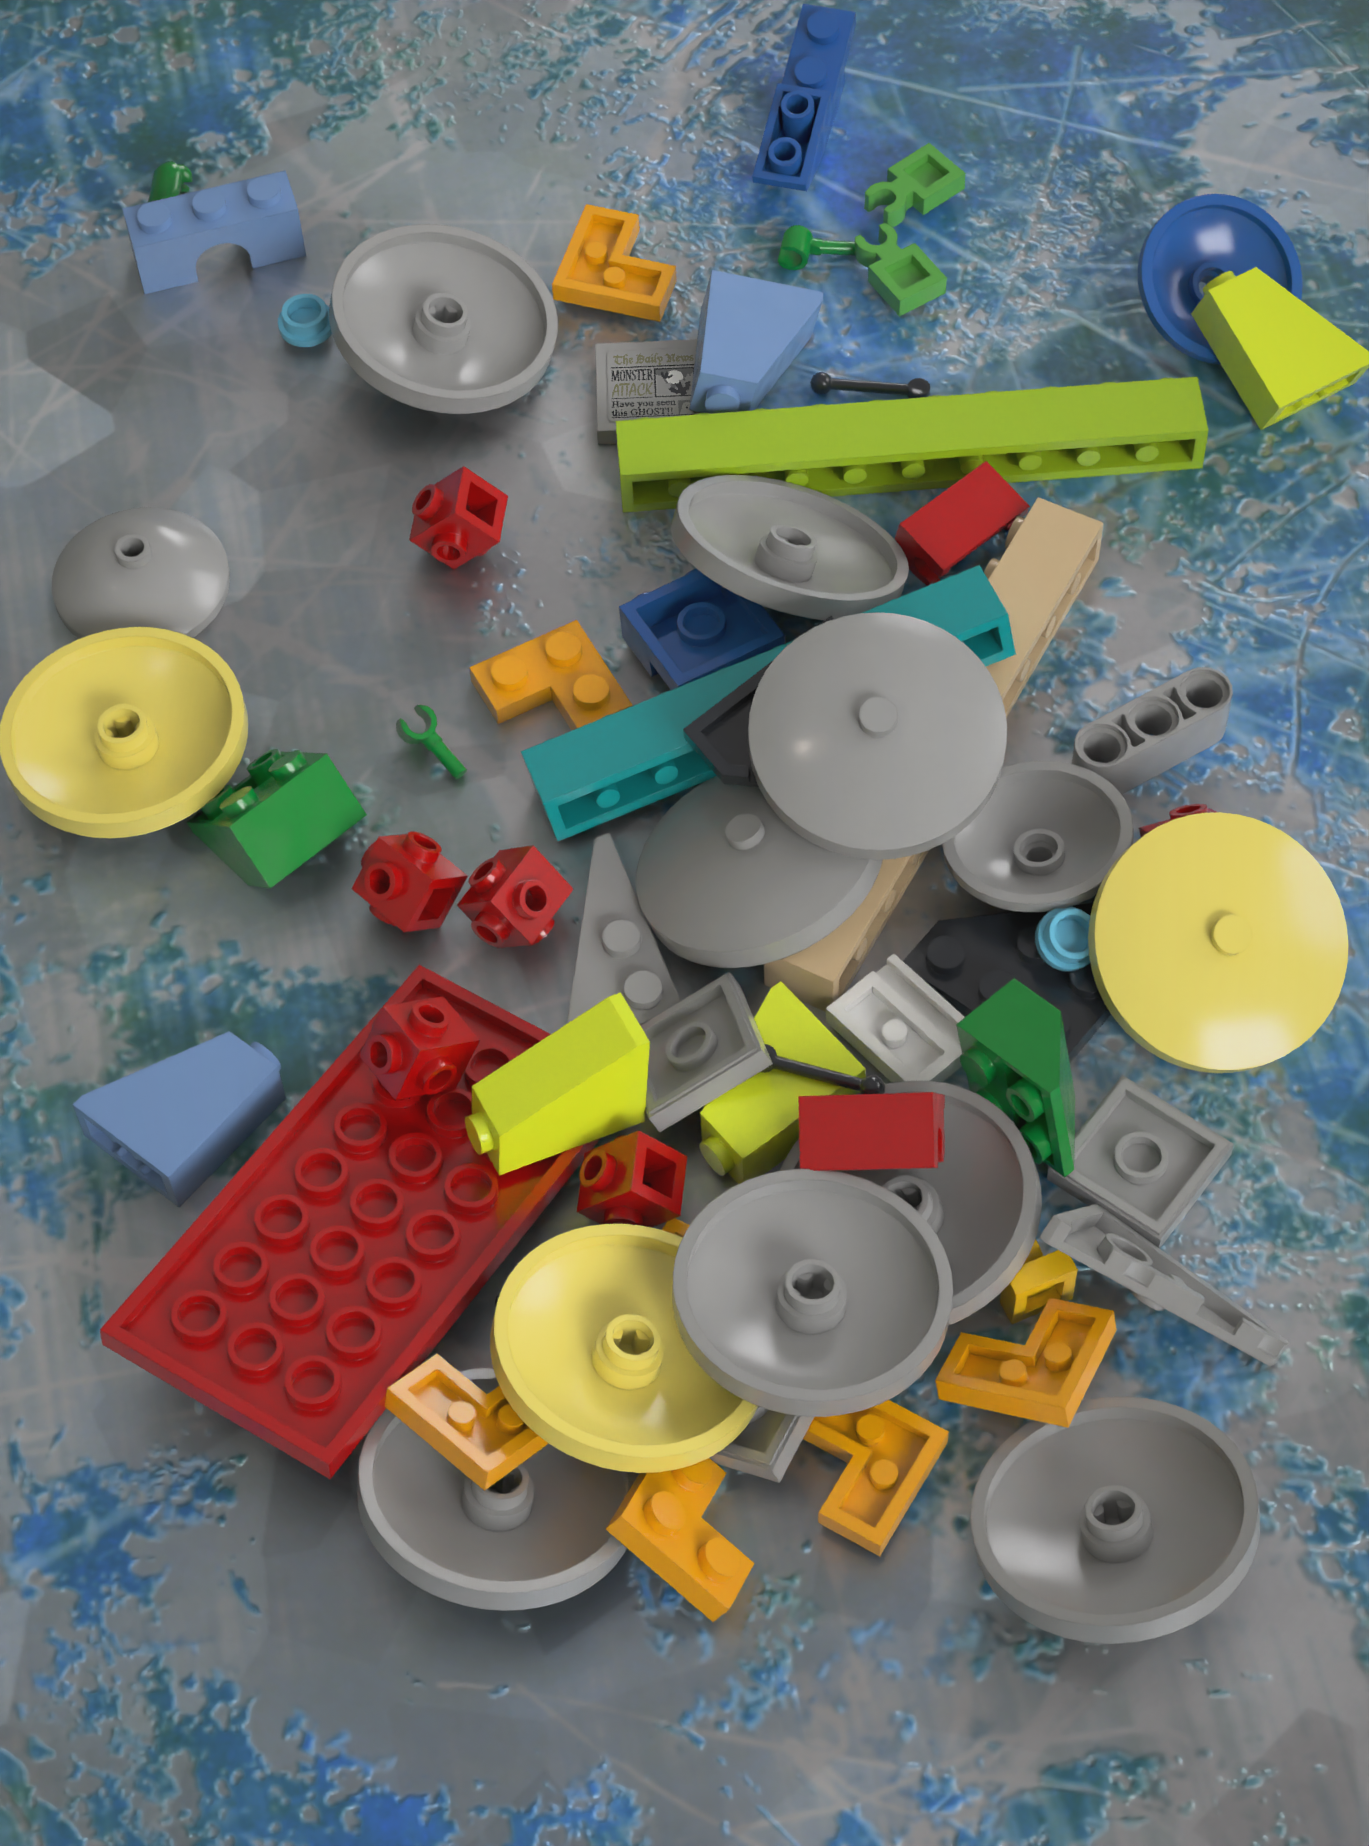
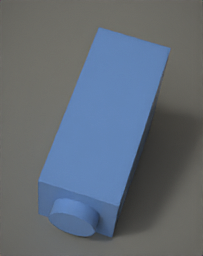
(748, 339)
(184, 1112)

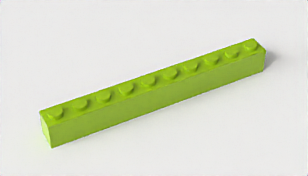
(921, 440)

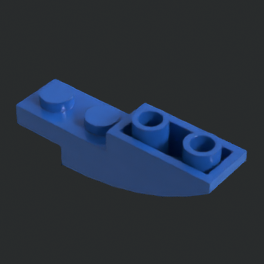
(806, 99)

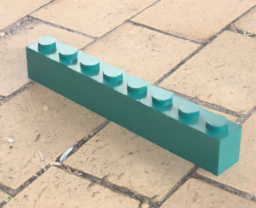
(643, 750)

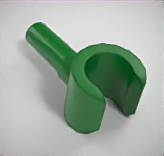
(799, 244)
(431, 740)

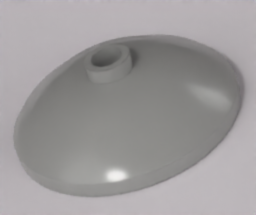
(169, 584)
(1042, 838)

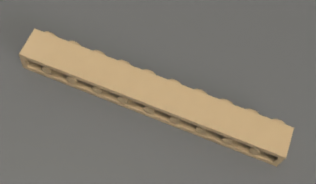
(1037, 583)

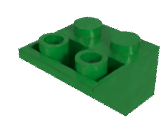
(277, 815)
(1021, 1064)

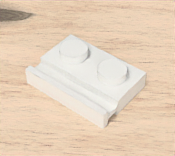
(899, 1024)

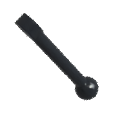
(822, 383)
(868, 1085)

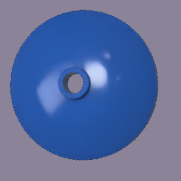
(1198, 244)

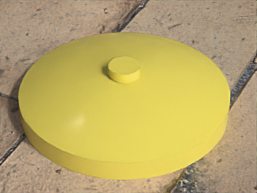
(123, 732)
(1218, 943)
(597, 1356)

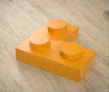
(604, 276)
(554, 668)
(1034, 1379)
(462, 1421)
(887, 1464)
(666, 1531)

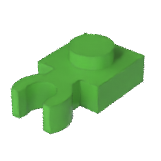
(918, 181)
(899, 275)

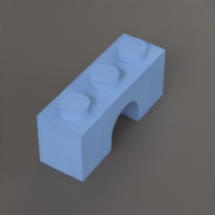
(176, 230)

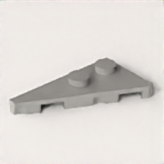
(617, 944)
(1157, 1279)

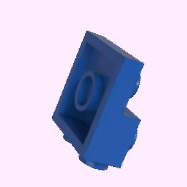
(695, 629)

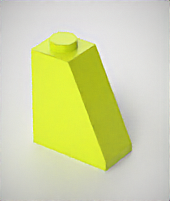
(1275, 345)
(564, 1089)
(758, 1120)

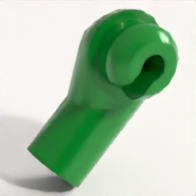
(169, 181)

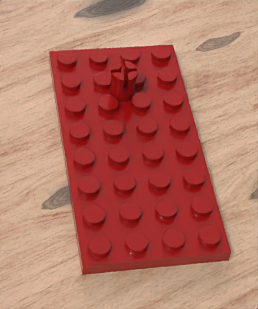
(340, 1249)

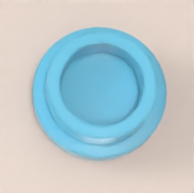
(304, 321)
(1063, 938)

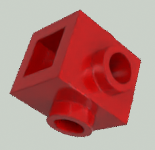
(458, 517)
(408, 881)
(514, 898)
(419, 1047)
(632, 1182)

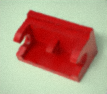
(958, 522)
(871, 1131)

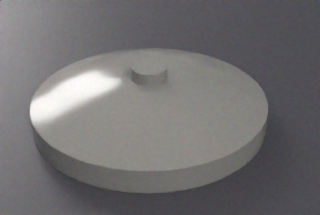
(443, 318)
(787, 546)
(877, 735)
(739, 884)
(977, 1201)
(812, 1292)
(1117, 1521)
(502, 1548)

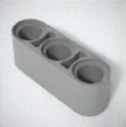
(1170, 714)

